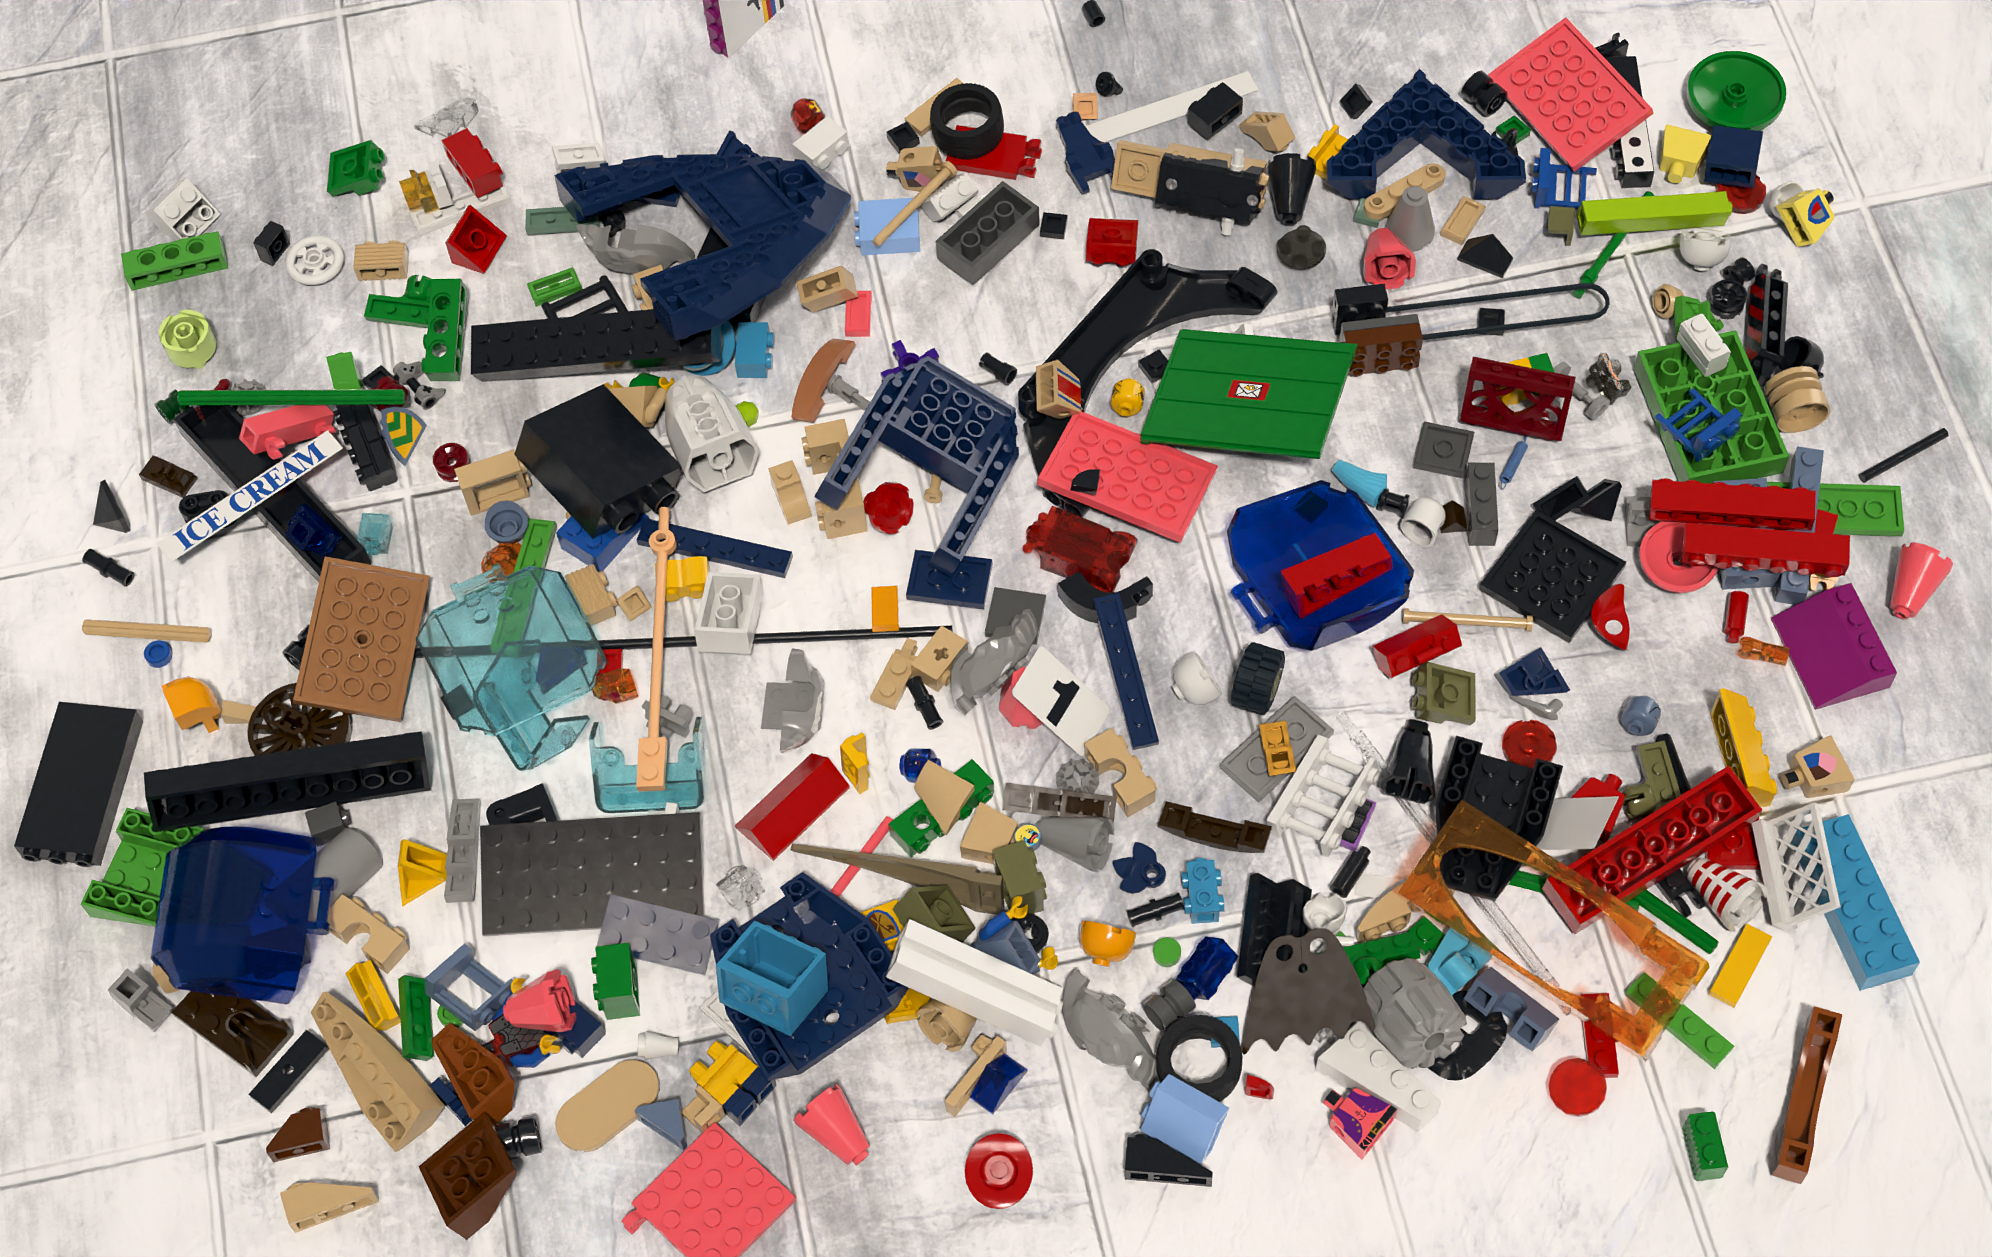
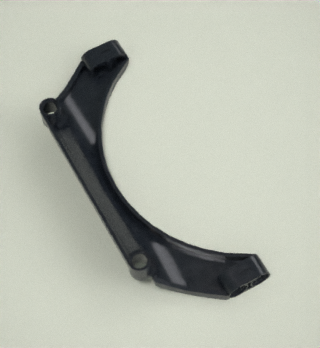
(1133, 309)

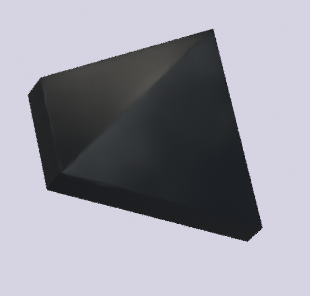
(1486, 254)
(1563, 499)
(1602, 501)
(108, 511)

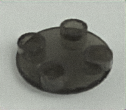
(1301, 248)

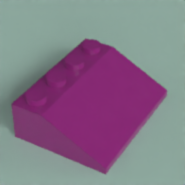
(1835, 647)

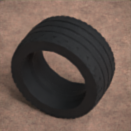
(964, 99)
(1202, 1028)

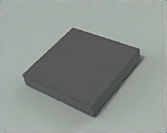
(1443, 450)
(1008, 603)

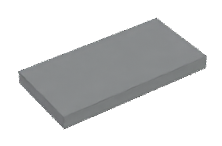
(1247, 762)

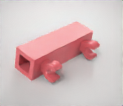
(284, 427)

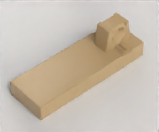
(987, 1051)

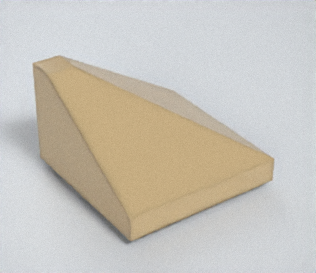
(633, 603)

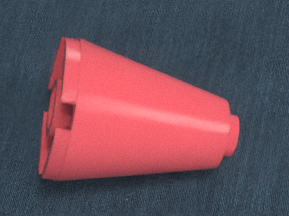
(1917, 578)
(834, 1126)

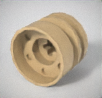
(1797, 399)

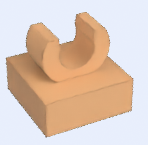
(1086, 105)

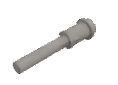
(846, 391)

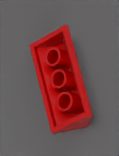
(793, 805)

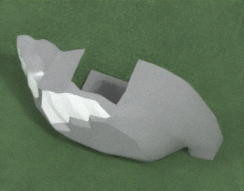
(795, 706)

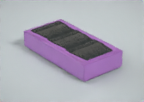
(1352, 836)

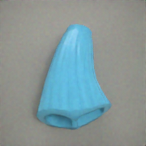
(1366, 483)

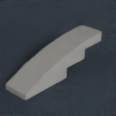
(462, 850)

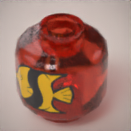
(806, 114)

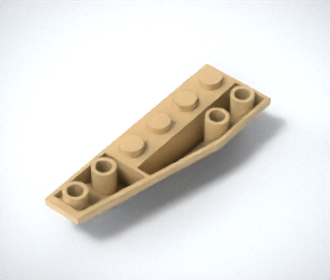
(377, 1074)

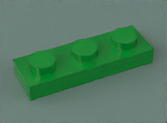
(415, 1019)

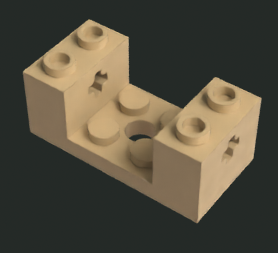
(821, 449)

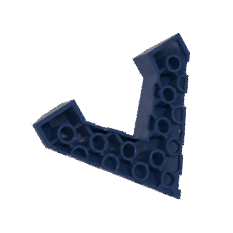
(1429, 117)

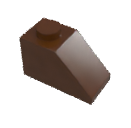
(300, 1135)

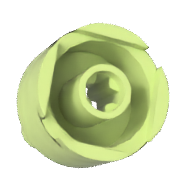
(187, 339)

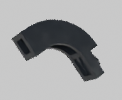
(1078, 596)

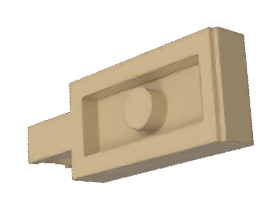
(895, 676)

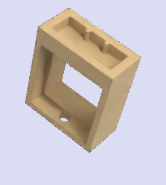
(489, 470)

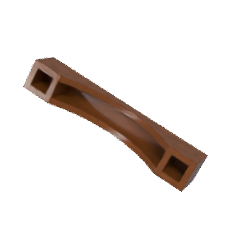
(1806, 1093)

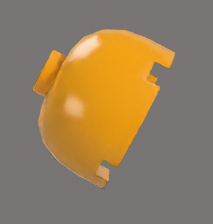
(1105, 942)

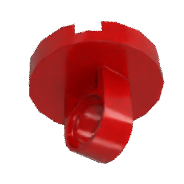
(889, 507)

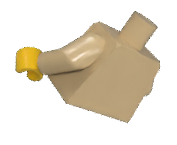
(642, 401)

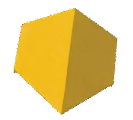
(419, 870)

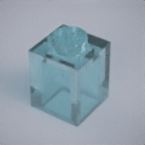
(375, 533)

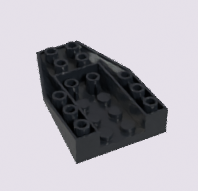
(1506, 793)

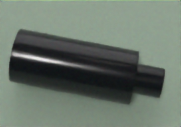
(1350, 872)

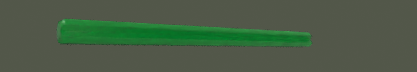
(291, 397)

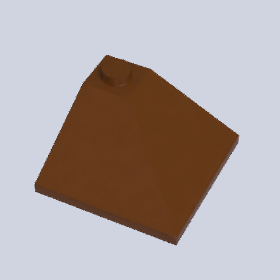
(469, 1176)

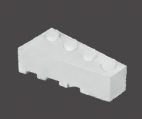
(1367, 1065)

